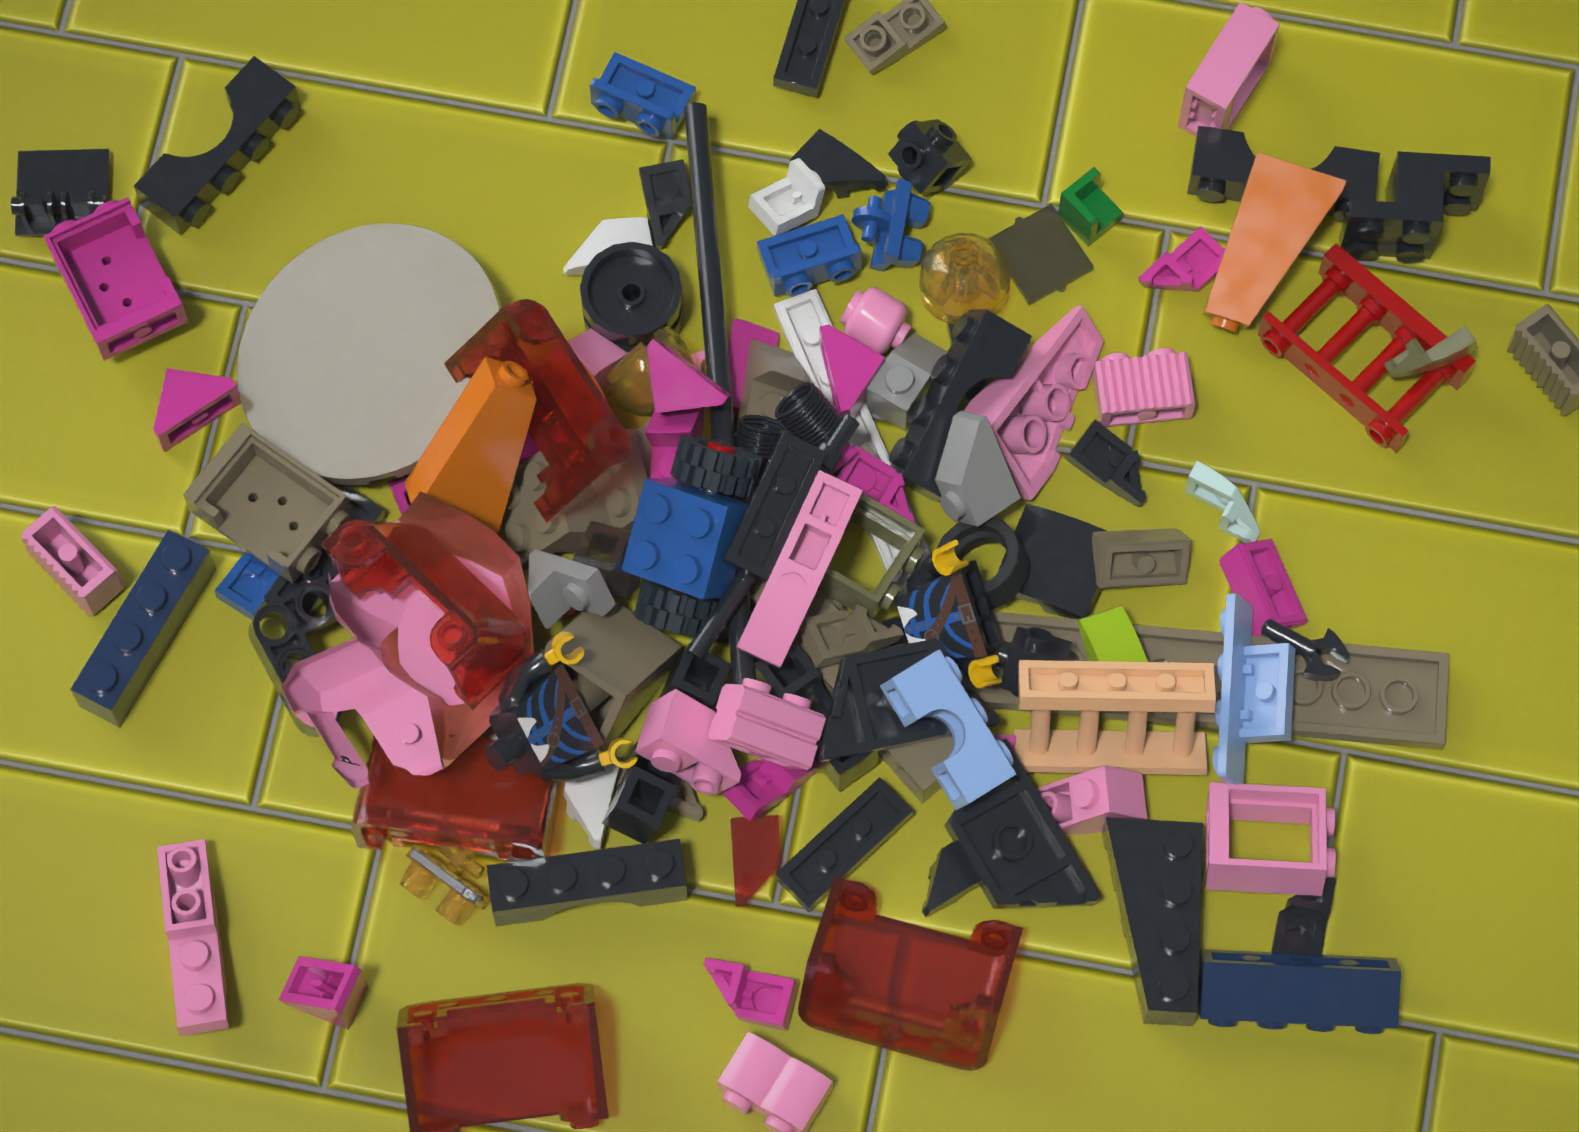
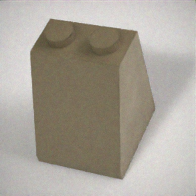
(619, 668)

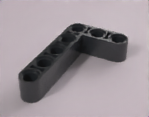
(297, 627)

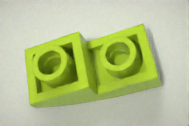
(1111, 637)

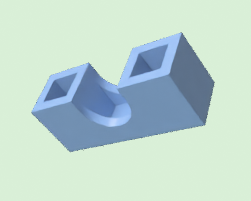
(976, 758)

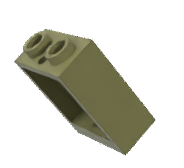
(895, 531)

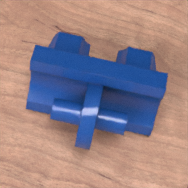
(885, 222)

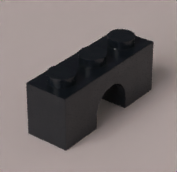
(802, 679)

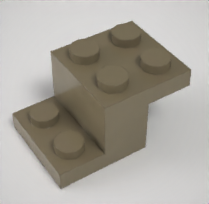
(527, 528)

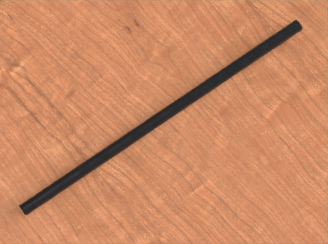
(714, 329)

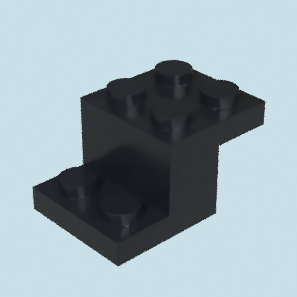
(1414, 206)

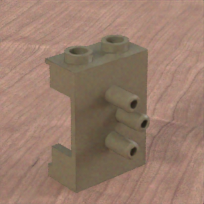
(268, 503)

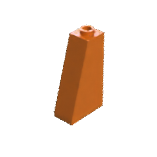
(1269, 231)
(479, 444)

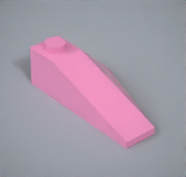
(1037, 400)

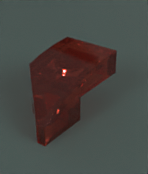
(754, 854)

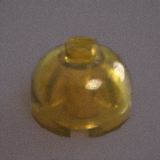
(962, 275)
(631, 376)

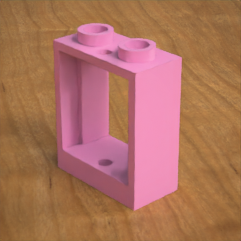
(1229, 70)
(1268, 804)

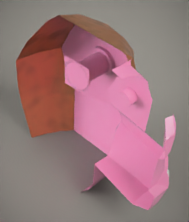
(390, 665)

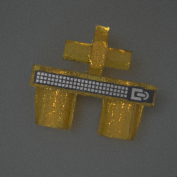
(462, 896)

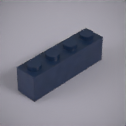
(143, 628)
(1298, 990)

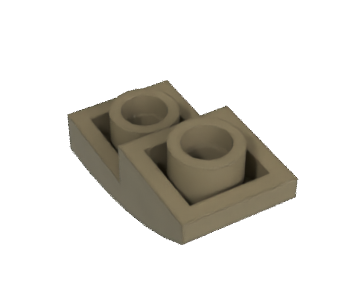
(896, 34)

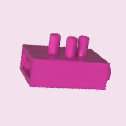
(115, 278)

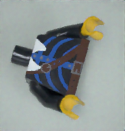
(950, 604)
(545, 723)

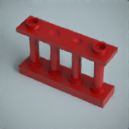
(1374, 305)

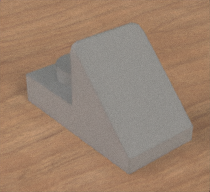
(561, 583)

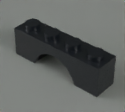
(1224, 163)
(184, 187)
(980, 349)
(645, 790)
(627, 874)

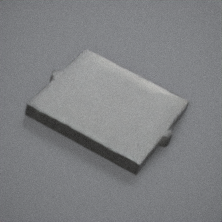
(1042, 254)

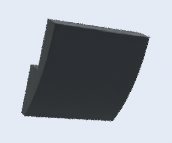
(1059, 562)

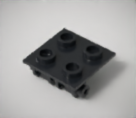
(58, 188)

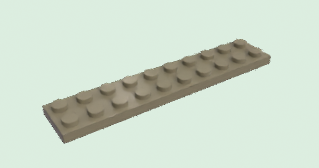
(1377, 699)

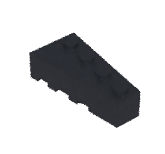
(1159, 900)

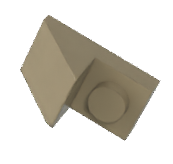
(768, 376)

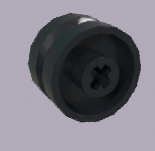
(631, 294)

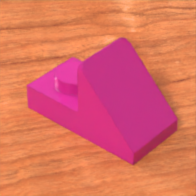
(664, 434)

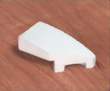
(605, 235)
(590, 800)

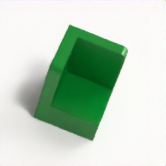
(1088, 208)

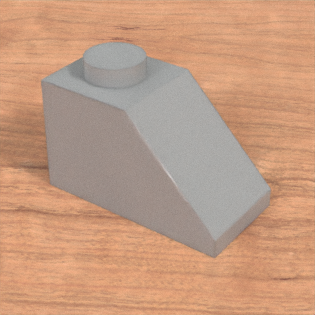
(903, 380)
(973, 472)

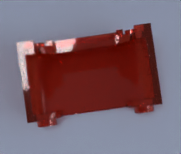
(570, 416)
(478, 632)
(456, 807)
(906, 982)
(503, 1059)

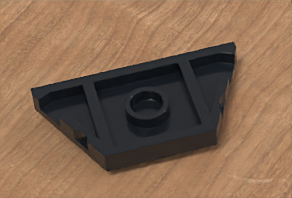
(862, 716)
(1019, 848)

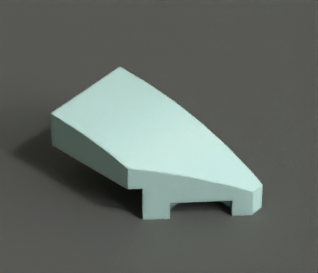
(1220, 493)

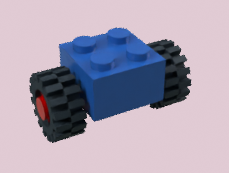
(686, 531)

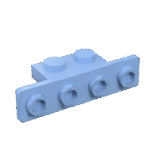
(1254, 691)

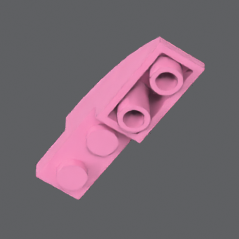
(799, 569)
(193, 937)

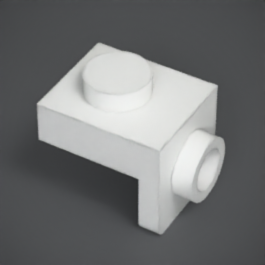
(789, 200)

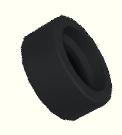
(1013, 574)

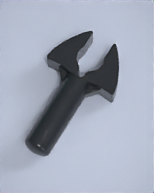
(1309, 649)

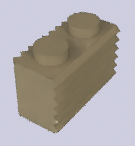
(1550, 355)

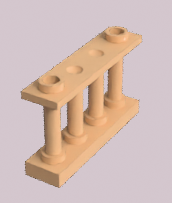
(1114, 687)

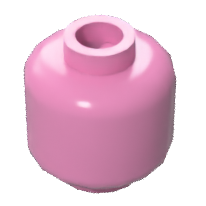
(876, 320)

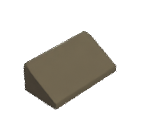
(1140, 557)

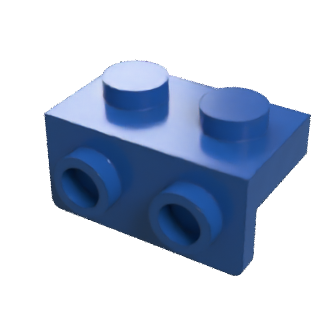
(641, 96)
(810, 256)

